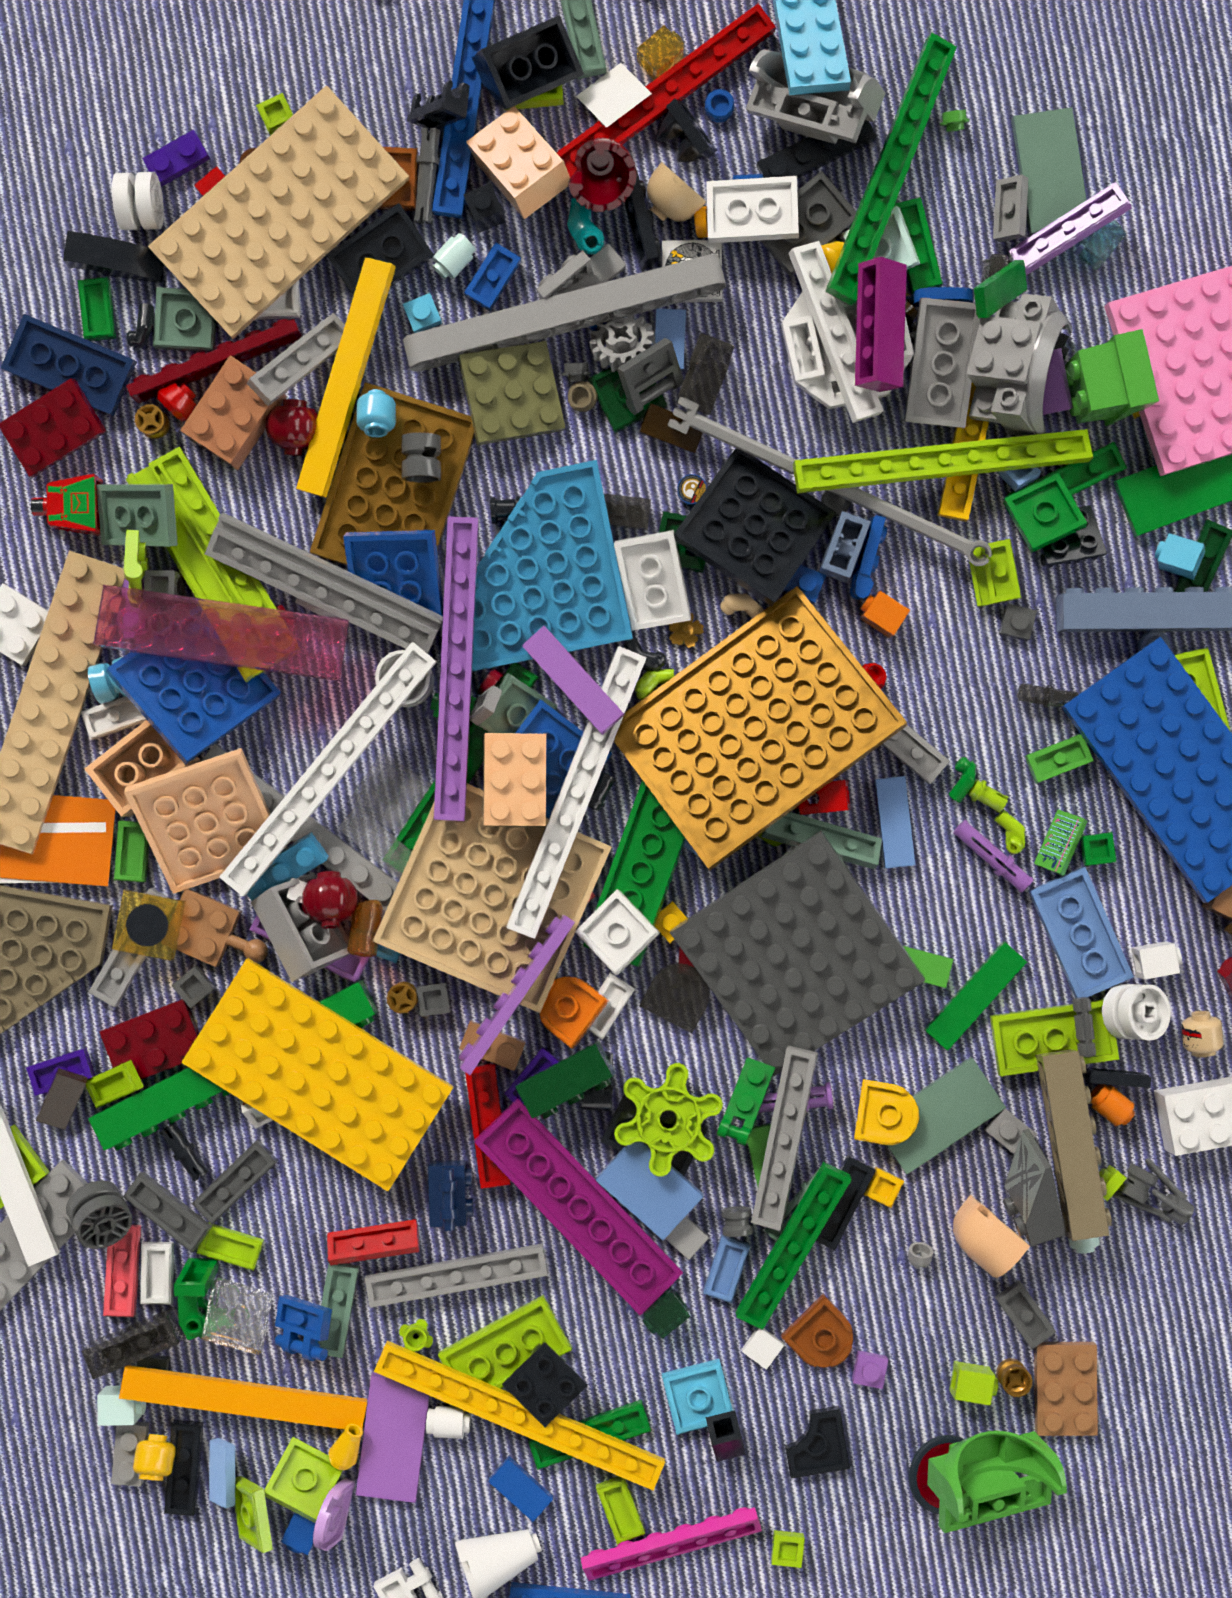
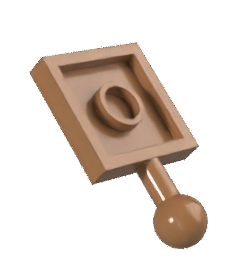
(209, 929)

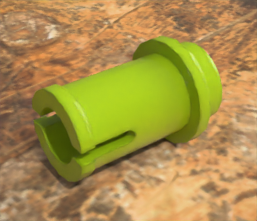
(988, 796)

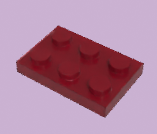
(52, 427)
(152, 1039)

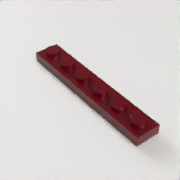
(205, 364)

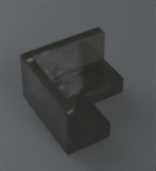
(706, 372)

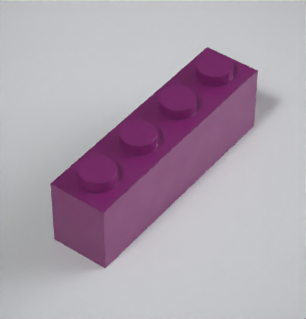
(880, 324)

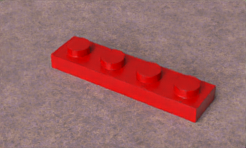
(484, 1109)

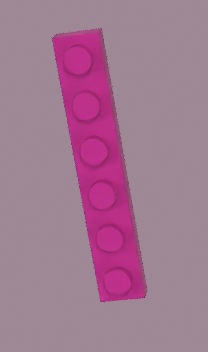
(670, 1544)

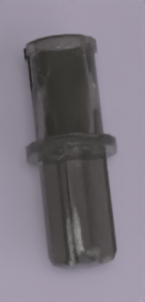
(1045, 696)

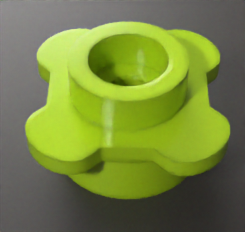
(420, 1328)

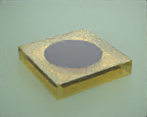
(148, 925)

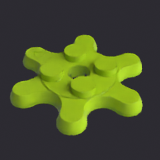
(689, 1114)

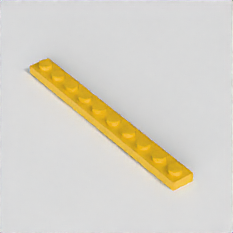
(505, 1410)

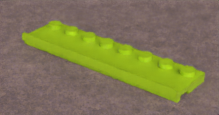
(195, 523)

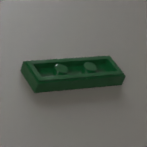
(1215, 540)

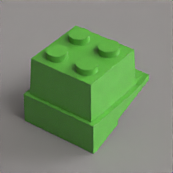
(1111, 379)

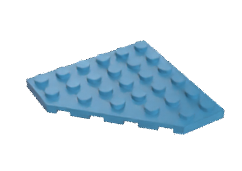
(551, 570)

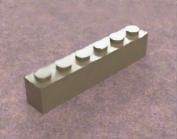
(1073, 1144)

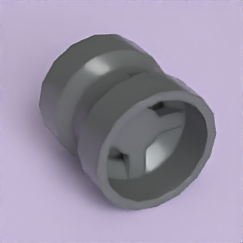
(1138, 1183)

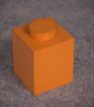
(883, 613)

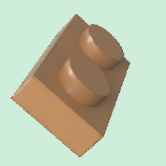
(503, 1051)

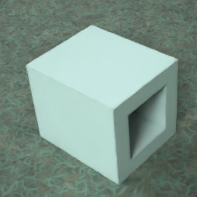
(115, 1410)

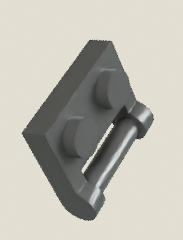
(647, 369)

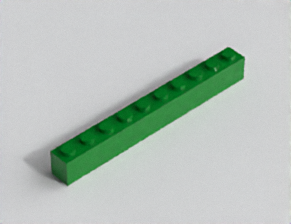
(188, 1088)

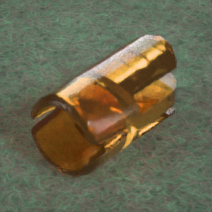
(363, 928)

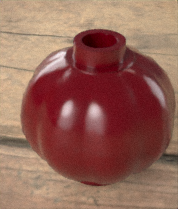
(291, 426)
(329, 899)

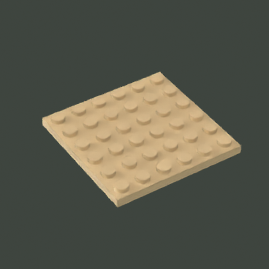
(462, 892)

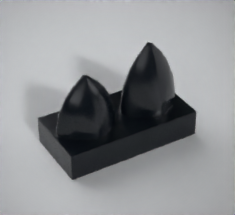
(681, 121)

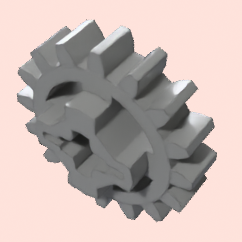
(621, 341)

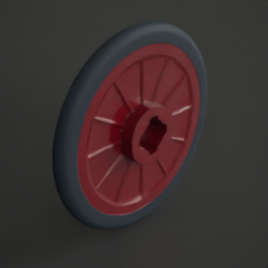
(919, 1470)

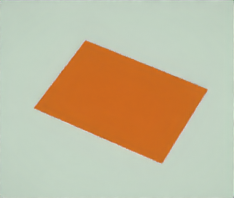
(70, 855)

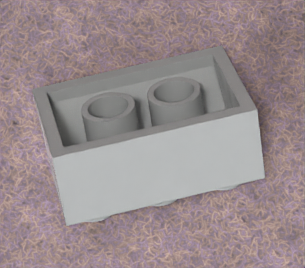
(295, 937)

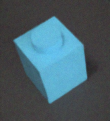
(1180, 556)

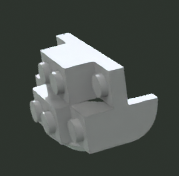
(817, 114)

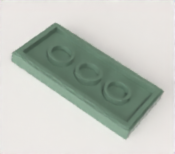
(1051, 161)
(947, 1113)

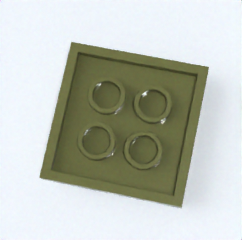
(511, 393)

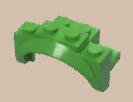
(980, 1480)

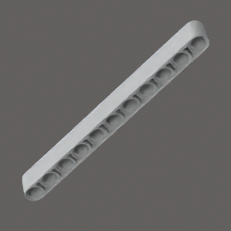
(566, 312)

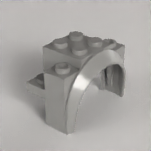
(1013, 363)

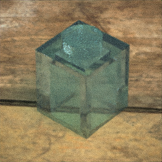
(1100, 244)

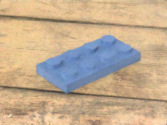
(1080, 933)

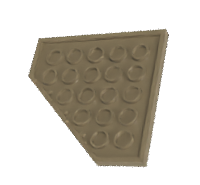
(45, 947)

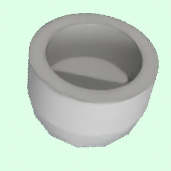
(925, 1257)

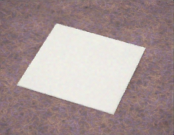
(613, 95)

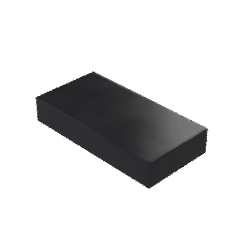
(1117, 1077)

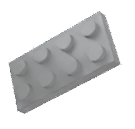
(940, 362)

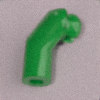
(966, 781)

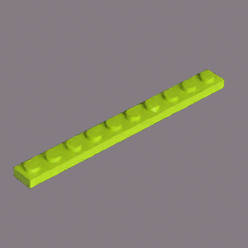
(942, 461)

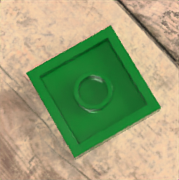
(1045, 512)

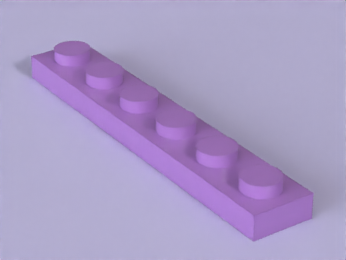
(508, 1003)

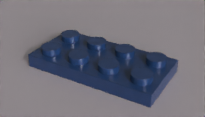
(53, 356)

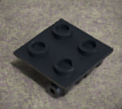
(1077, 546)
(544, 1384)

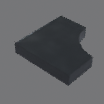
(820, 1447)

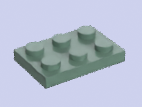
(140, 508)

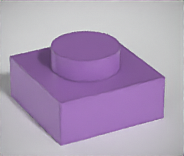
(869, 1369)

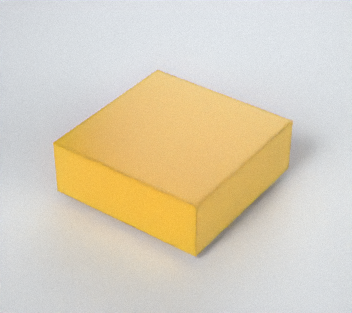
(884, 1187)

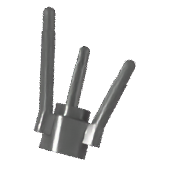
(1174, 1206)

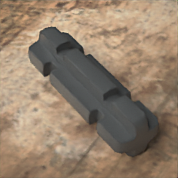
(1084, 1026)

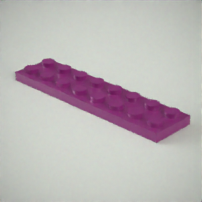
(578, 1207)

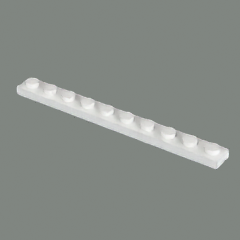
(328, 769)
(573, 800)

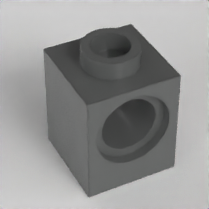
(164, 582)

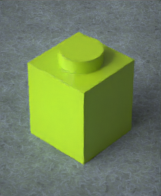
(973, 1383)

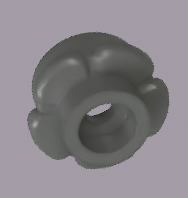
(576, 371)

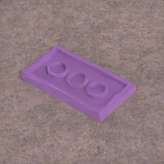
(392, 1441)

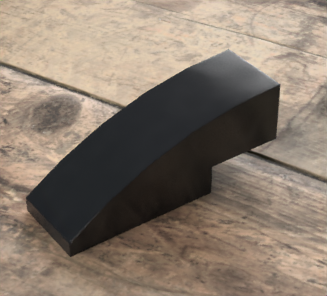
(112, 257)

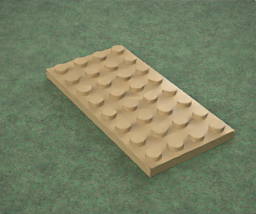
(279, 212)

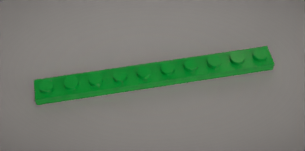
(891, 166)

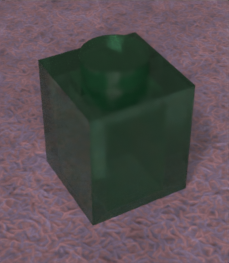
(666, 1313)

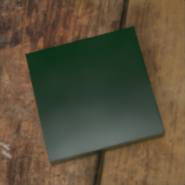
(613, 400)

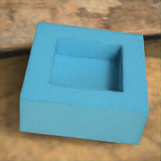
(422, 313)

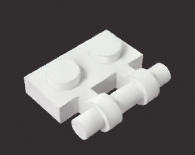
(399, 1586)

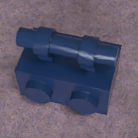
(449, 1194)

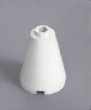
(496, 1559)

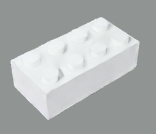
(1195, 1116)

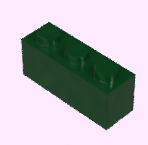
(566, 1081)

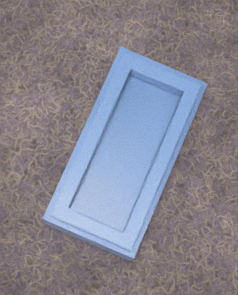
(222, 1473)

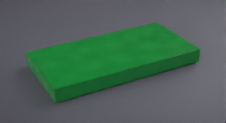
(1161, 500)

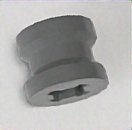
(737, 1221)

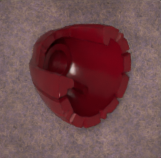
(602, 175)

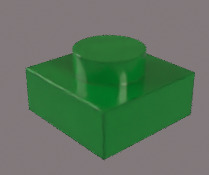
(1098, 849)

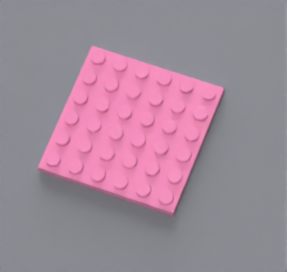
(1191, 363)

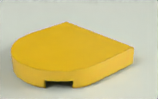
(885, 1114)

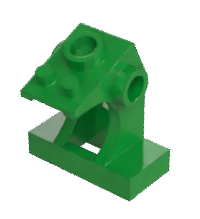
(191, 1289)

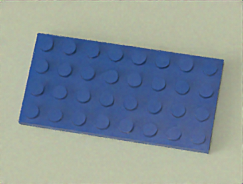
(1167, 759)

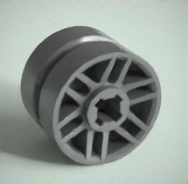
(98, 1214)

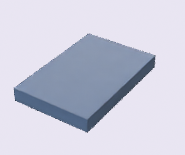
(653, 1199)

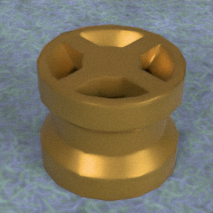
(147, 416)
(399, 1001)

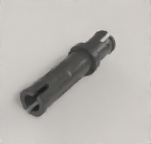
(428, 164)

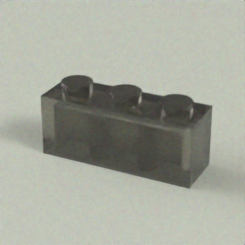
(133, 1343)

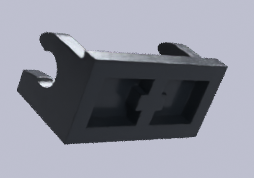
(440, 109)

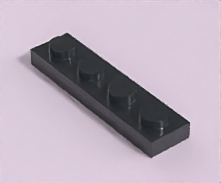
(811, 154)

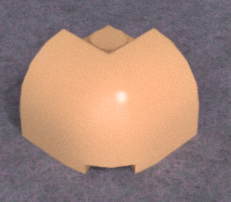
(987, 1238)

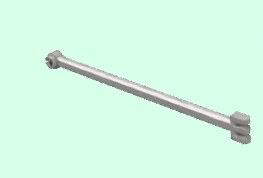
(853, 494)

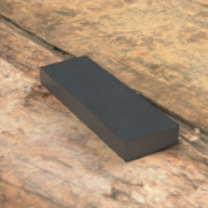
(234, 1182)
(167, 1211)

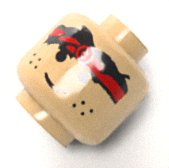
(1202, 1034)

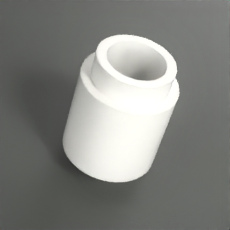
(447, 1422)

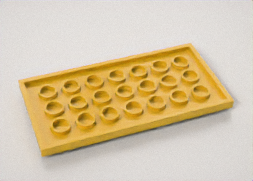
(317, 1074)

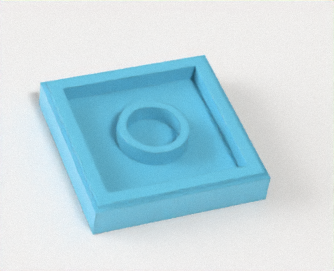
(696, 1394)

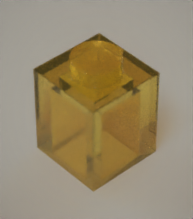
(660, 52)

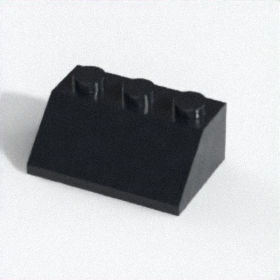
(528, 63)

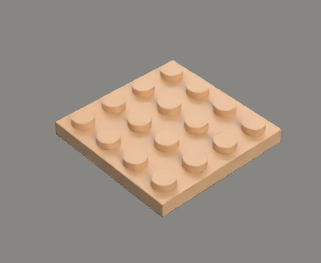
(199, 817)

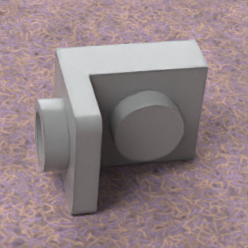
(1007, 1129)

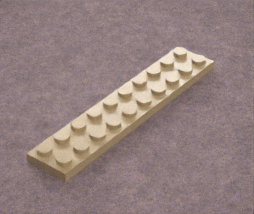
(51, 700)

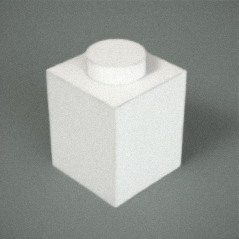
(1156, 960)

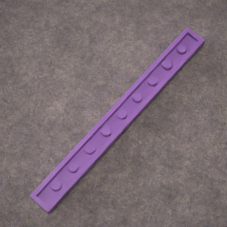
(456, 668)

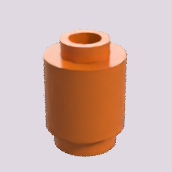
(1112, 1104)

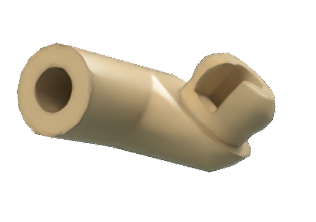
(740, 602)

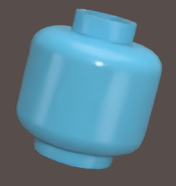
(376, 413)

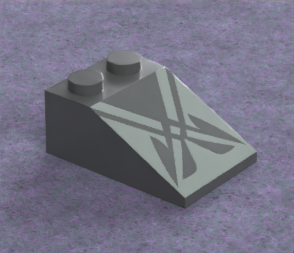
(1033, 1194)

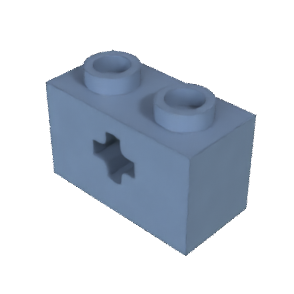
(844, 547)

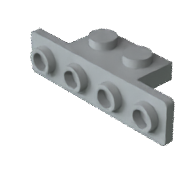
(582, 272)

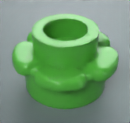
(954, 120)

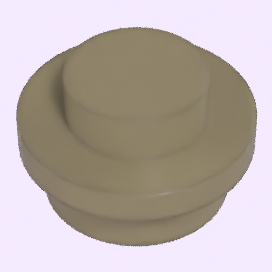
(582, 396)

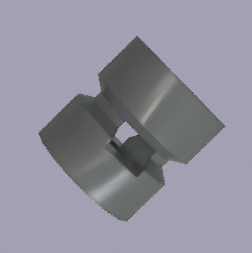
(421, 457)

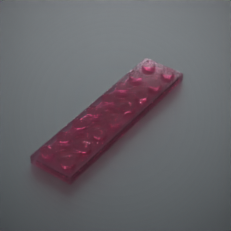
(221, 632)

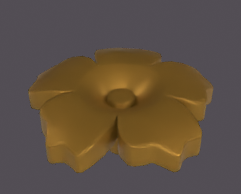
(686, 632)

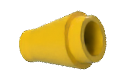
(345, 1450)

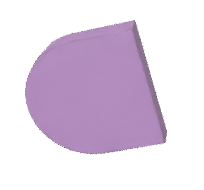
(333, 1515)

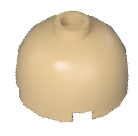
(672, 196)

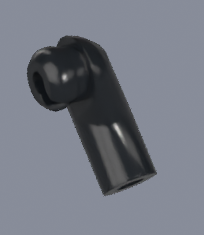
(144, 325)
(653, 661)

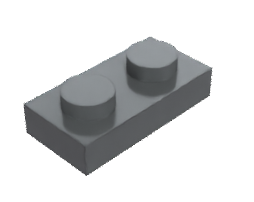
(1025, 1314)

